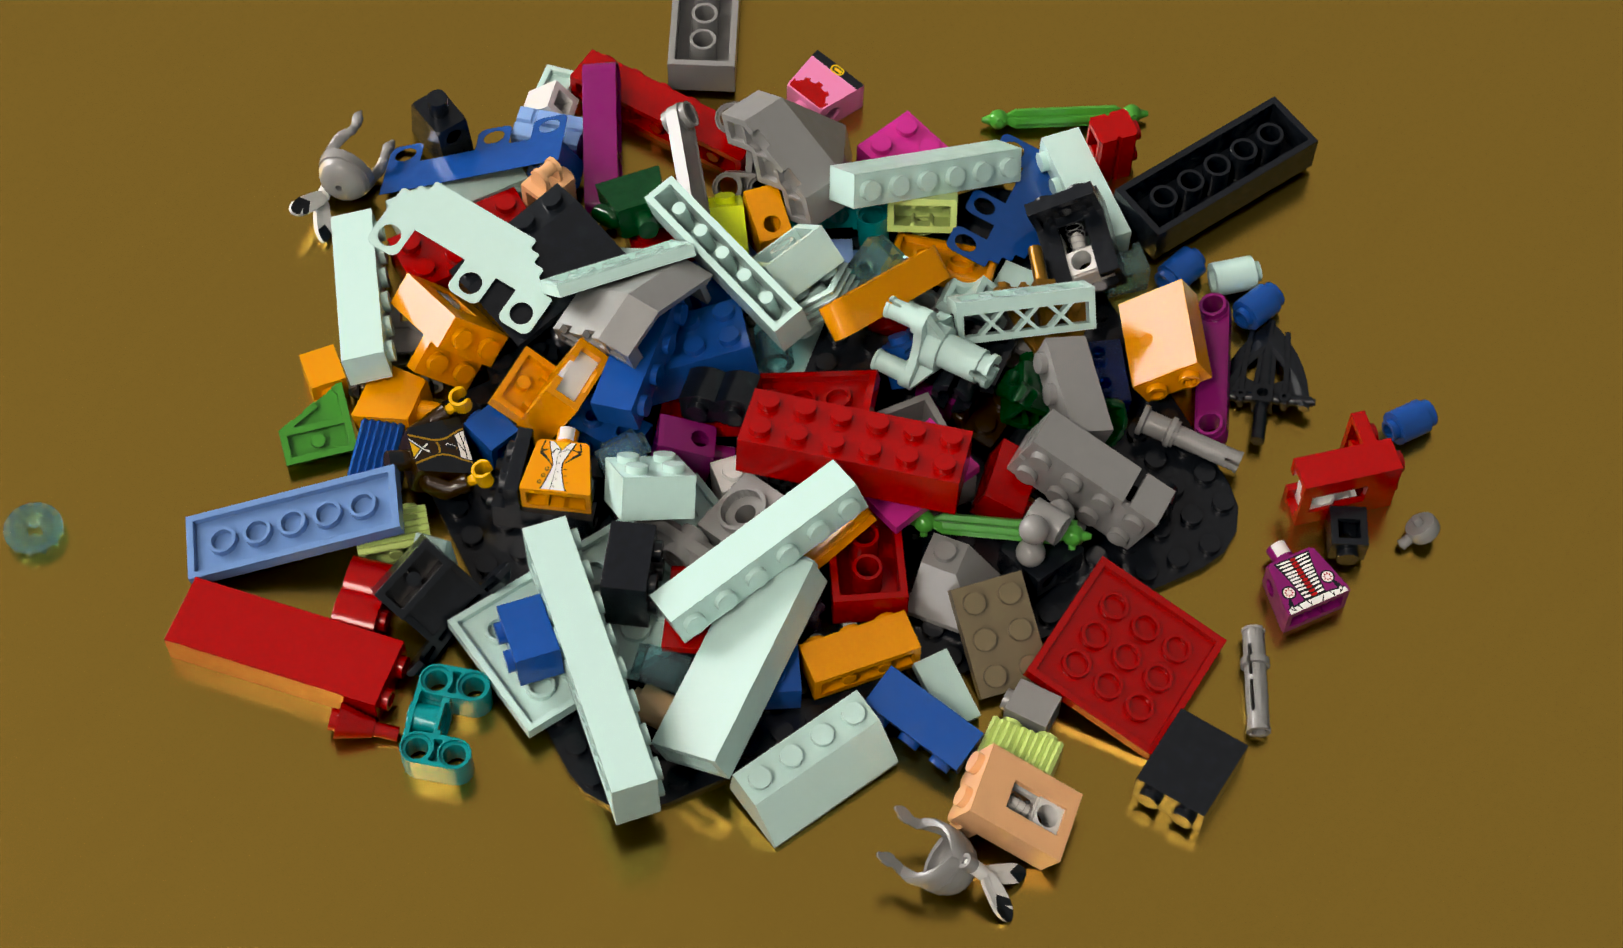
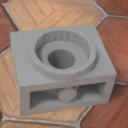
(737, 507)

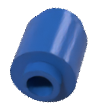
(1183, 264)
(1258, 306)
(1409, 421)

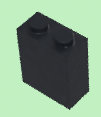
(1189, 770)

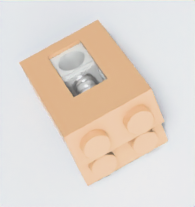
(1002, 801)

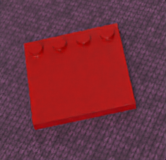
(1125, 657)

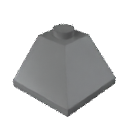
(943, 568)

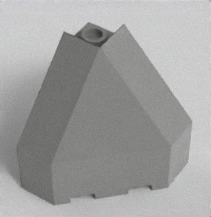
(790, 151)
(623, 311)

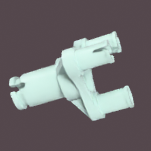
(933, 348)

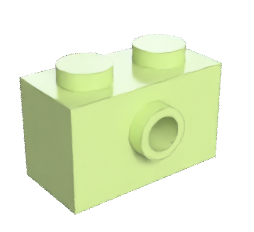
(923, 215)

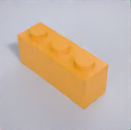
(858, 653)

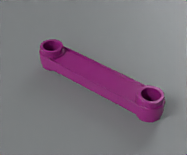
(1213, 394)

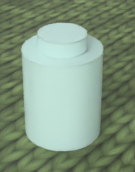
(1234, 275)

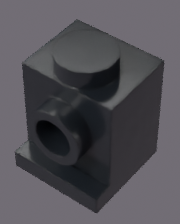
(1346, 534)

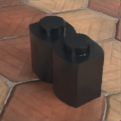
(717, 395)

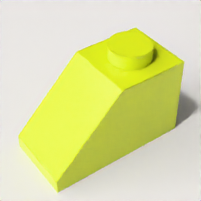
(730, 214)

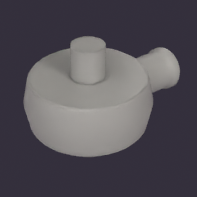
(1420, 530)

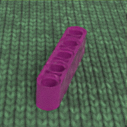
(601, 127)

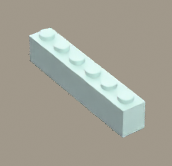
(924, 173)
(730, 263)
(362, 299)
(759, 551)

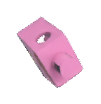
(825, 88)

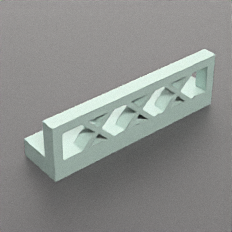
(1023, 298)

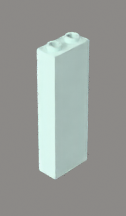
(738, 672)

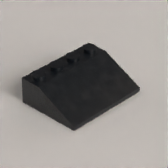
(564, 240)

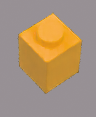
(322, 371)

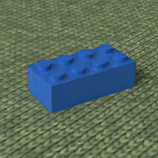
(709, 338)

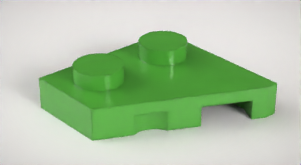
(320, 430)

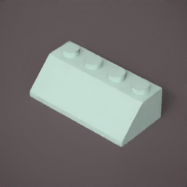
(814, 769)

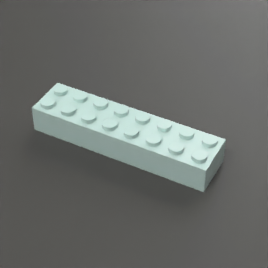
(594, 671)

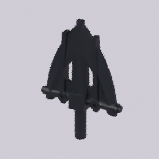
(1266, 349)

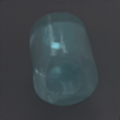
(769, 355)

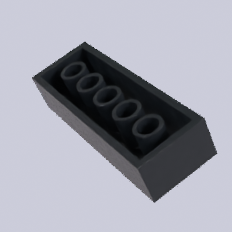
(1215, 176)

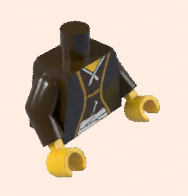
(438, 455)

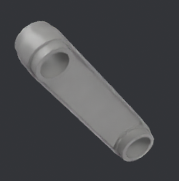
(680, 124)

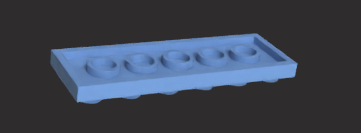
(295, 524)

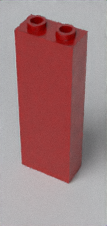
(287, 648)

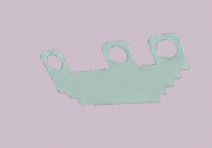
(479, 237)

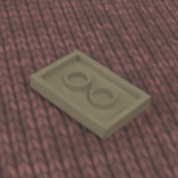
(996, 631)

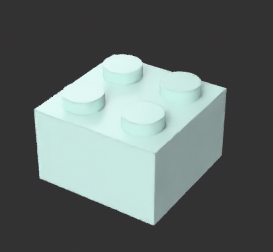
(800, 259)
(649, 486)

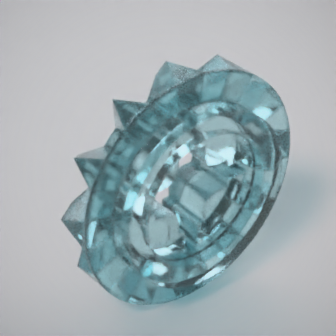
(32, 516)

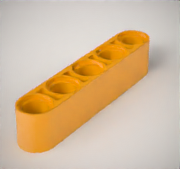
(866, 302)

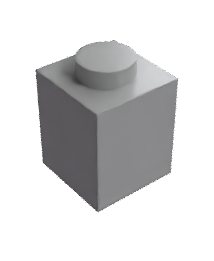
(1031, 706)

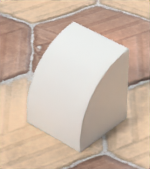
(552, 98)

